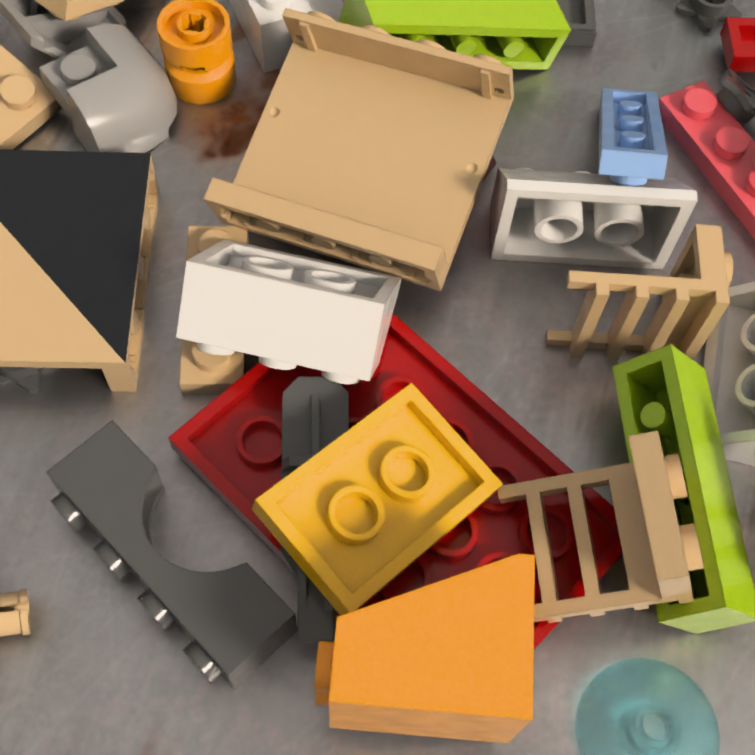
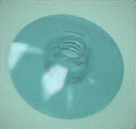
(623, 693)

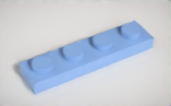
(631, 137)

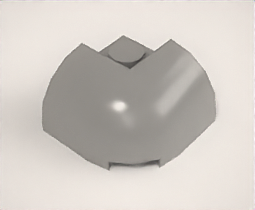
(113, 92)

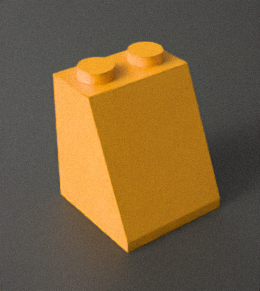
(437, 658)

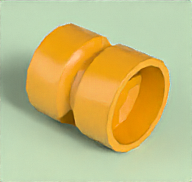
(197, 50)

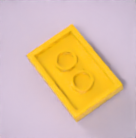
(376, 499)

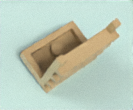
(689, 309)
(652, 542)

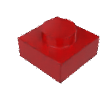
(739, 43)

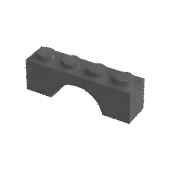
(225, 613)

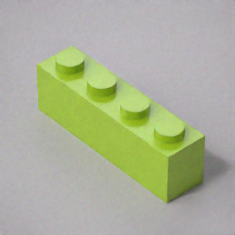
(512, 31)
(673, 396)

